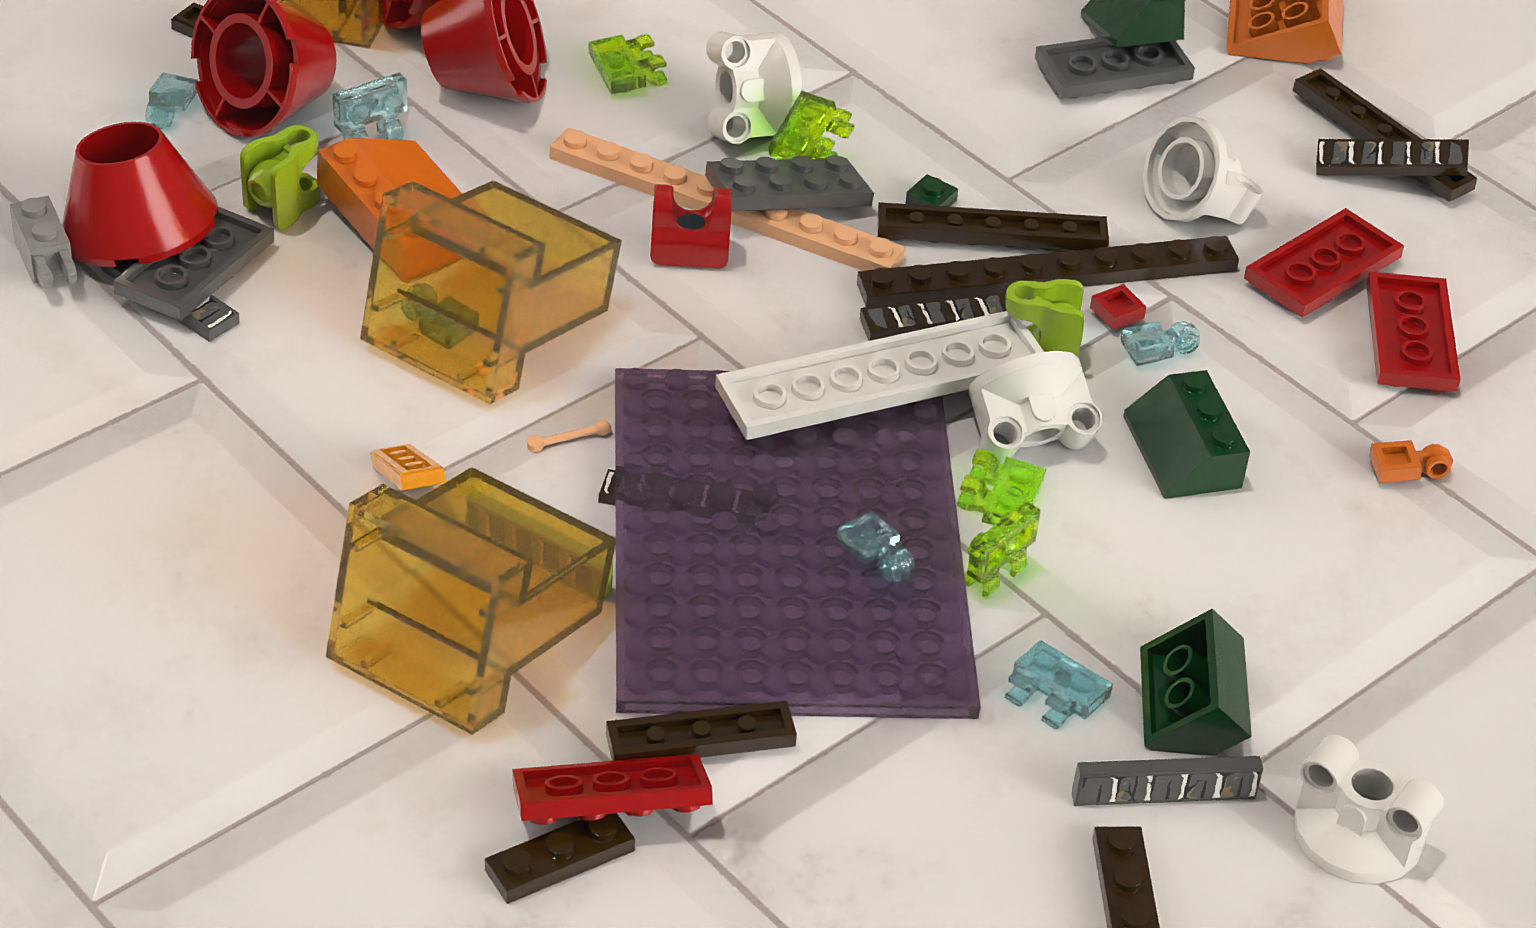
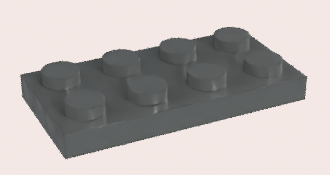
(1101, 67)
(790, 183)
(188, 278)

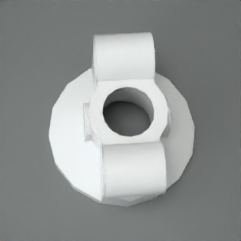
(752, 84)
(1195, 174)
(1034, 403)
(1361, 815)

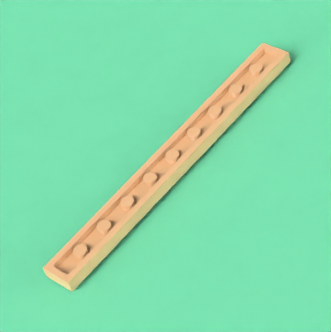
(695, 192)

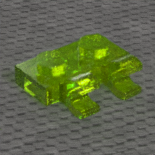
(624, 63)
(804, 126)
(1012, 482)
(1002, 544)

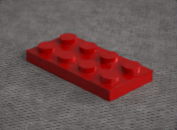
(1323, 262)
(1412, 331)
(611, 787)

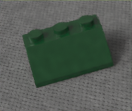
(1136, 20)
(1188, 436)
(1195, 688)

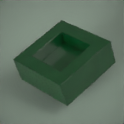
(932, 192)

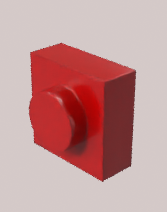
(1118, 307)

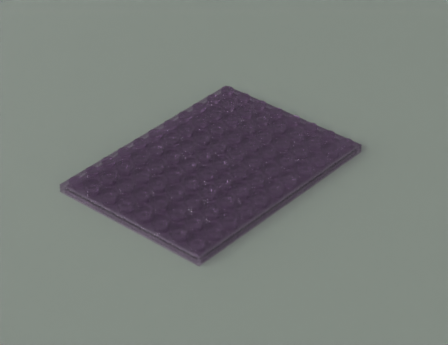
(739, 571)

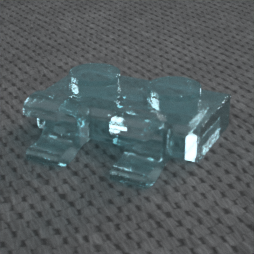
(371, 102)
(1064, 681)

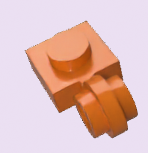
(1401, 462)

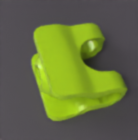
(275, 177)
(1052, 309)

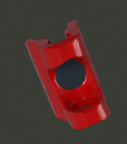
(690, 236)

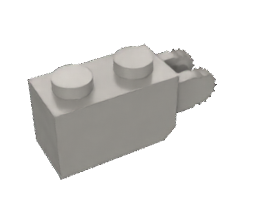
(42, 241)

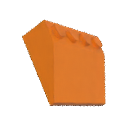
(1285, 29)
(362, 169)

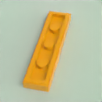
(407, 467)

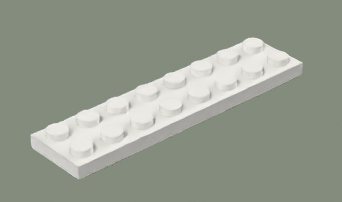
(871, 374)

